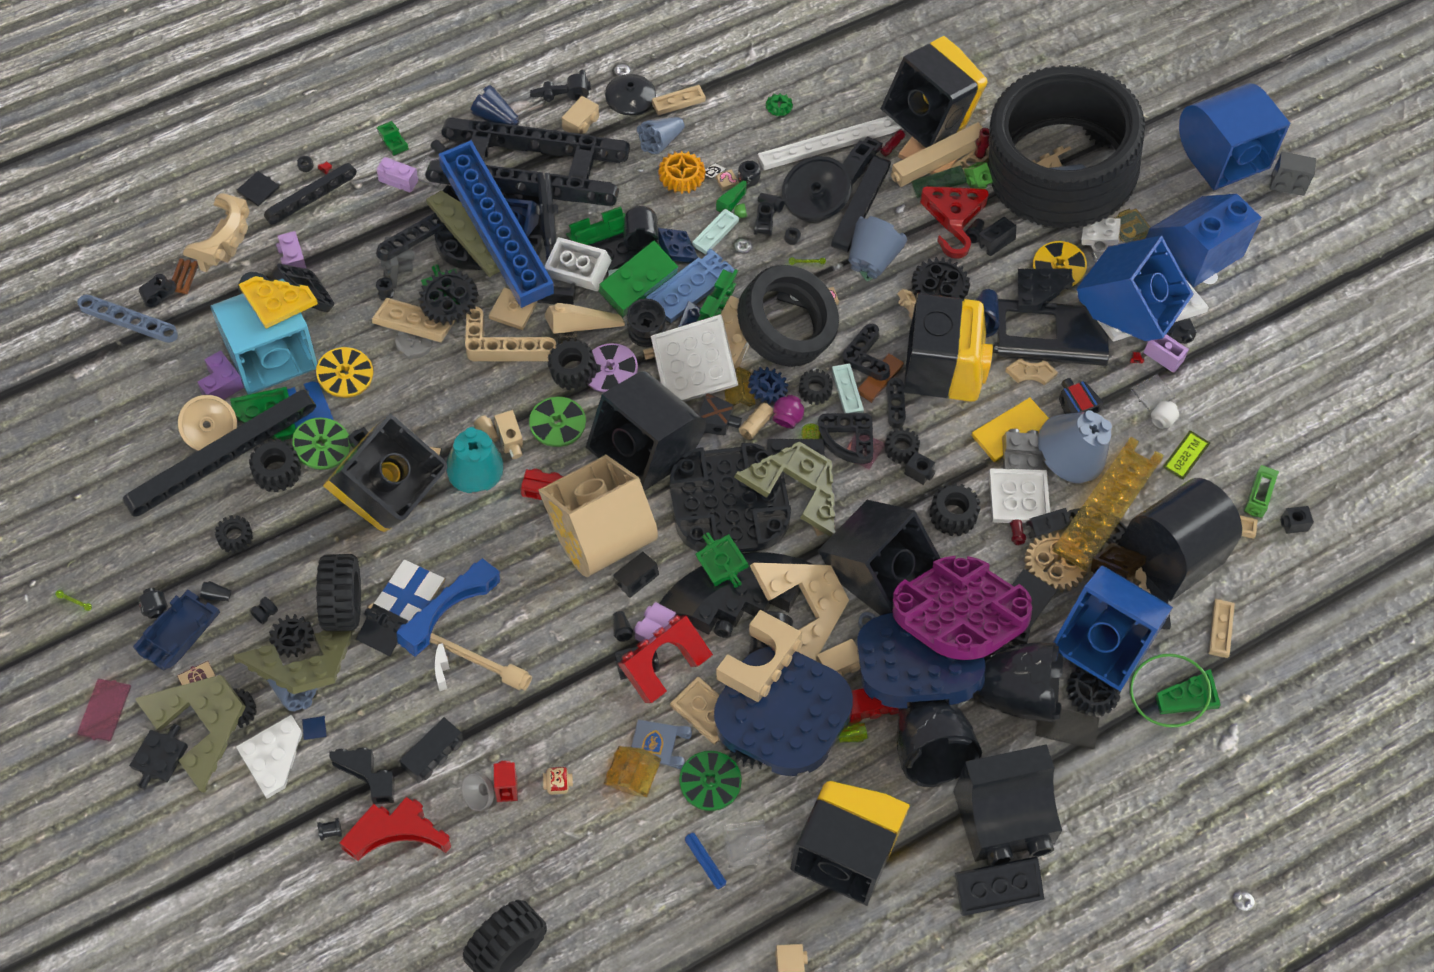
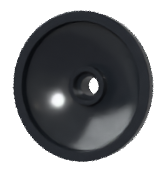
(630, 94)

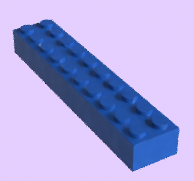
(496, 224)

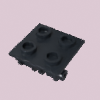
(380, 629)

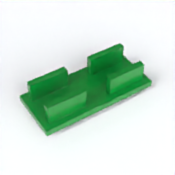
(588, 234)
(716, 302)

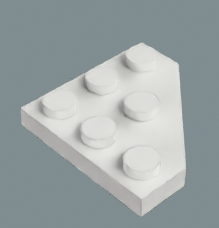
(272, 755)

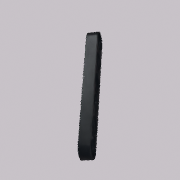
(325, 186)
(408, 242)

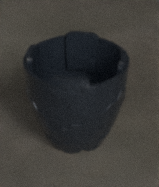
(1024, 681)
(934, 742)

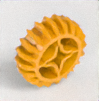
(692, 169)

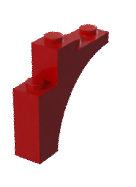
(404, 824)

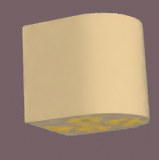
(599, 514)

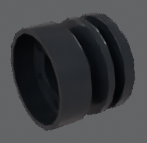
(645, 314)

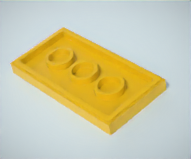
(1023, 417)

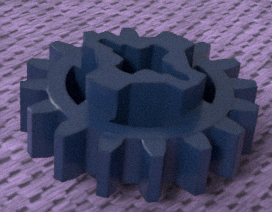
(769, 386)

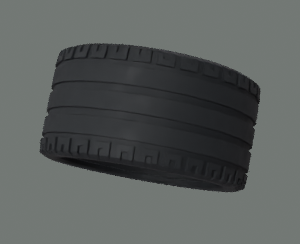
(1071, 98)

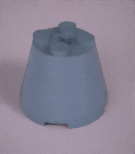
(874, 246)

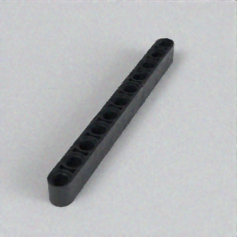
(218, 453)

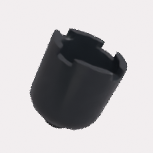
(640, 228)

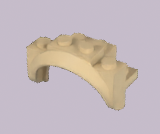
(226, 236)

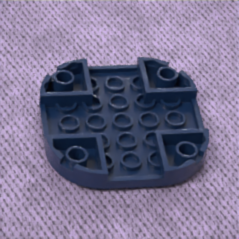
(905, 670)
(794, 722)

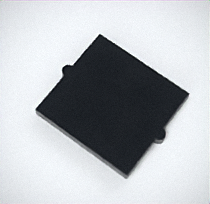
(258, 188)

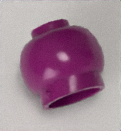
(788, 411)

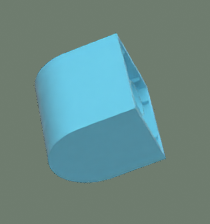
(262, 354)

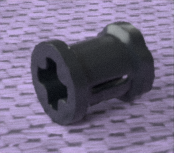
(385, 289)
(329, 829)

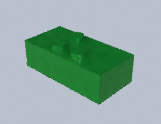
(638, 278)

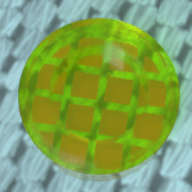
(810, 431)

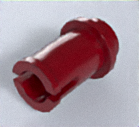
(1018, 535)

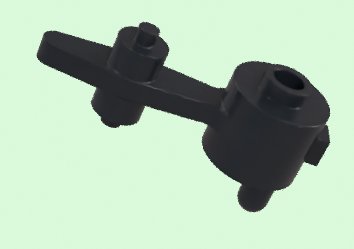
(576, 86)

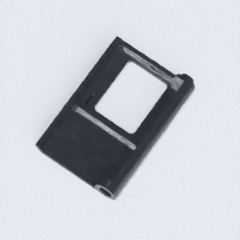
(1077, 334)

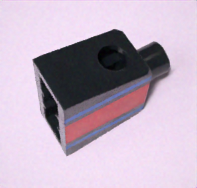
(1078, 398)

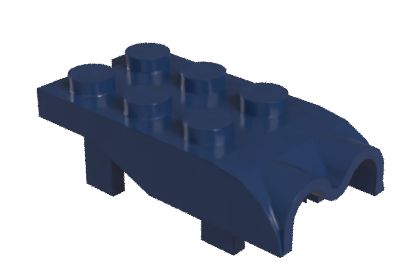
(175, 630)

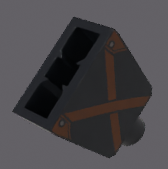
(718, 415)

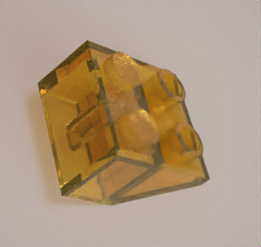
(632, 771)

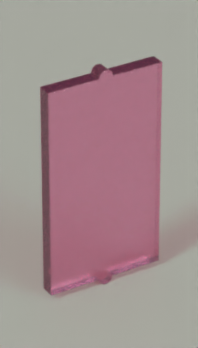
(104, 710)

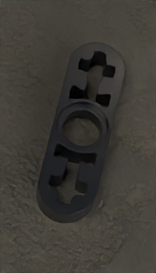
(891, 409)

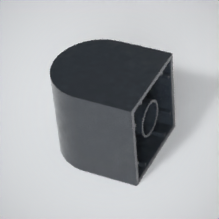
(644, 428)
(1185, 535)

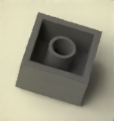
(1293, 173)

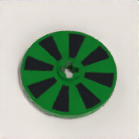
(712, 795)

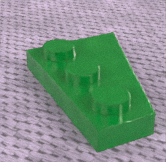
(1188, 696)

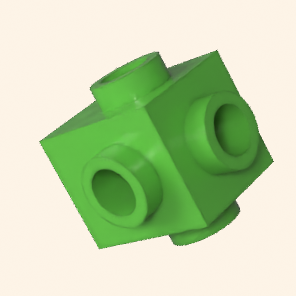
(978, 175)

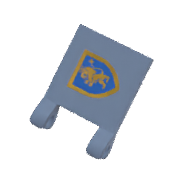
(660, 740)

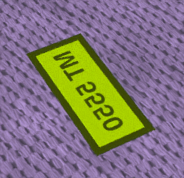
(1186, 454)

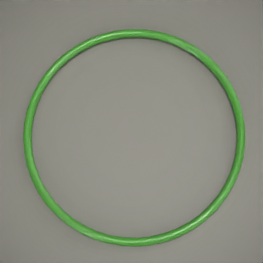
(1170, 725)

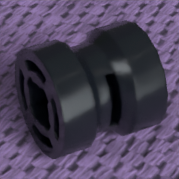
(263, 610)

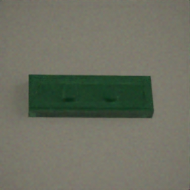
(946, 178)

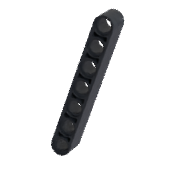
(861, 202)

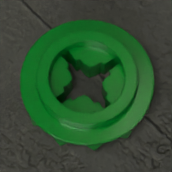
(785, 107)

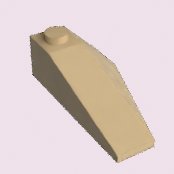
(573, 318)

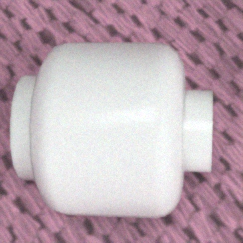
(1165, 414)

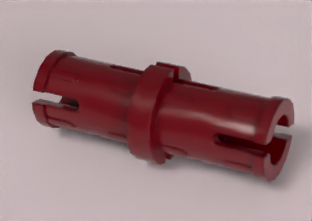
(982, 143)

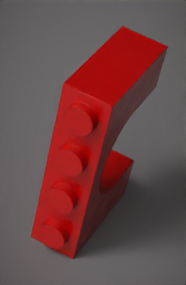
(638, 664)

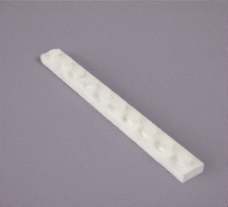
(827, 142)

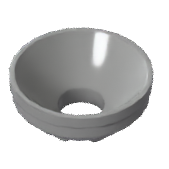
(473, 791)

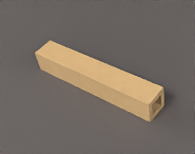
(936, 155)

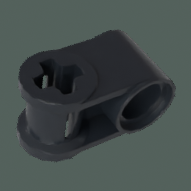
(764, 219)
(155, 290)

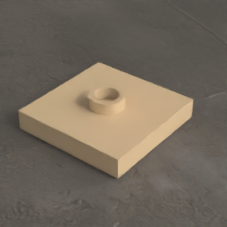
(509, 312)

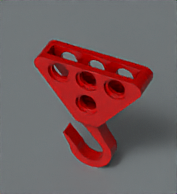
(954, 213)

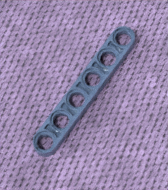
(129, 315)

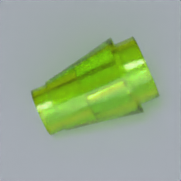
(854, 733)

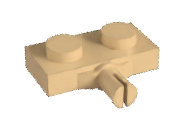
(907, 300)

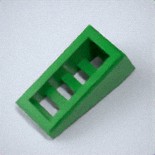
(731, 198)

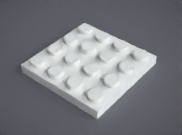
(695, 359)

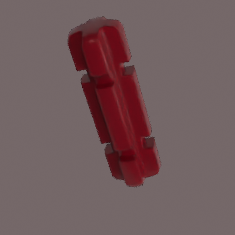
(893, 143)

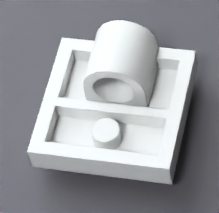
(1101, 233)

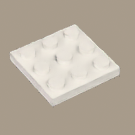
(1018, 494)

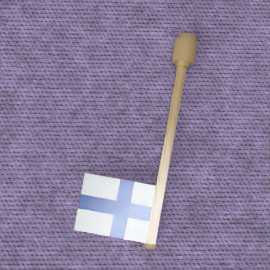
(411, 591)

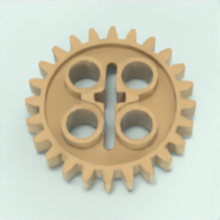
(1042, 549)

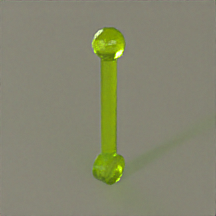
(792, 261)
(60, 594)

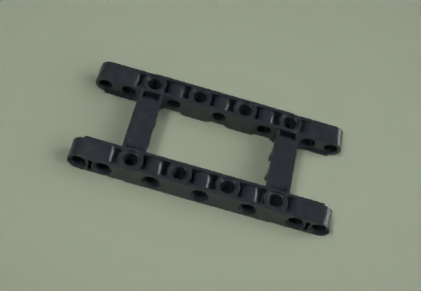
(571, 188)

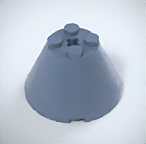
(1075, 445)

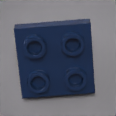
(677, 245)

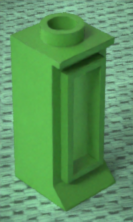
(1256, 507)

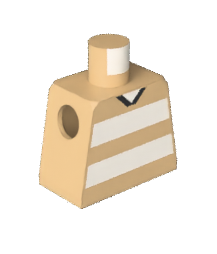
(509, 434)

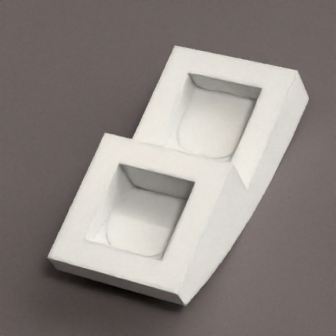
(441, 665)

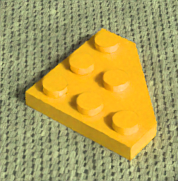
(276, 300)

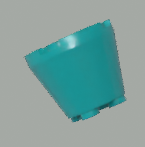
(474, 462)

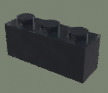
(432, 750)

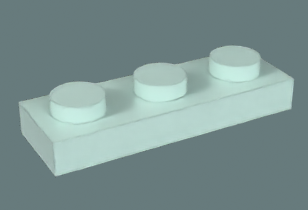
(715, 231)
(847, 389)

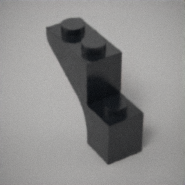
(361, 765)

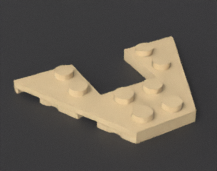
(821, 591)

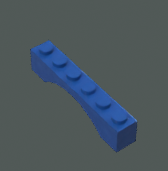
(476, 581)

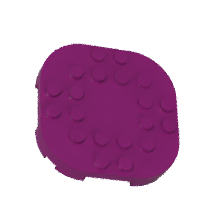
(962, 608)

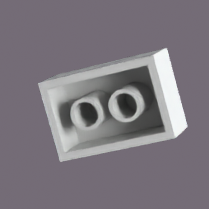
(578, 264)

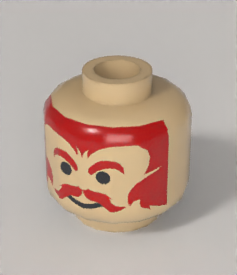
(557, 780)

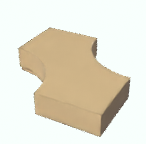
(1039, 372)

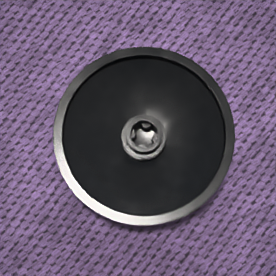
(817, 188)

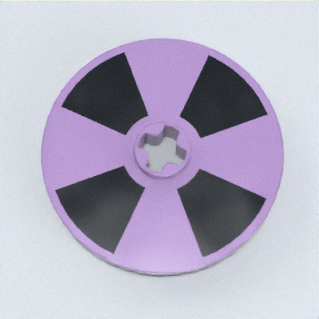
(620, 359)

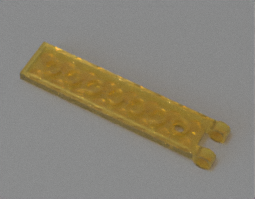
(1106, 505)

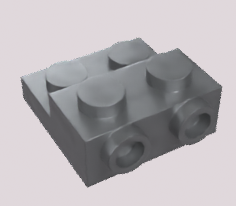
(1021, 450)

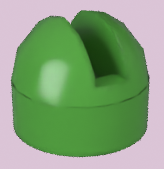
(740, 210)

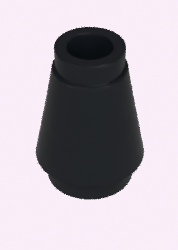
(777, 201)
(974, 229)
(214, 592)
(622, 627)

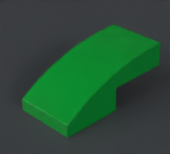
(392, 138)

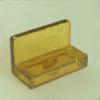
(740, 393)

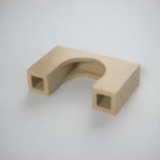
(757, 680)

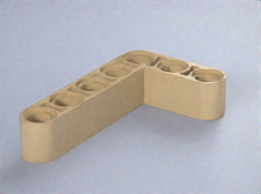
(502, 344)

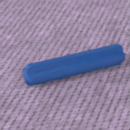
(705, 860)

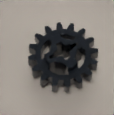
(297, 628)

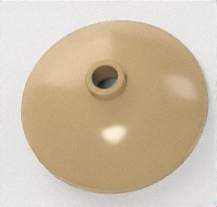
(203, 409)

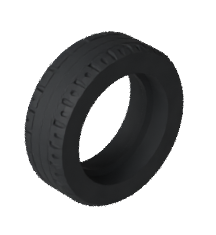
(807, 290)

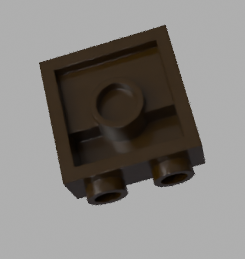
(1119, 560)

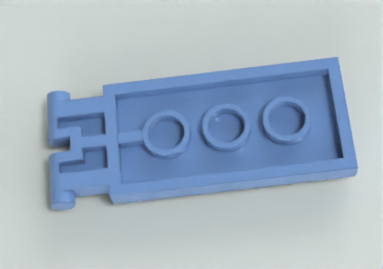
(690, 284)

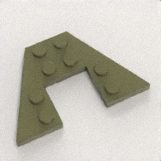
(807, 468)
(303, 674)
(216, 707)

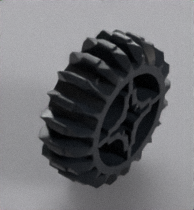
(1077, 687)

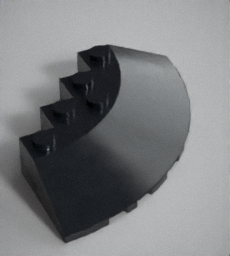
(705, 603)

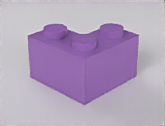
(222, 379)

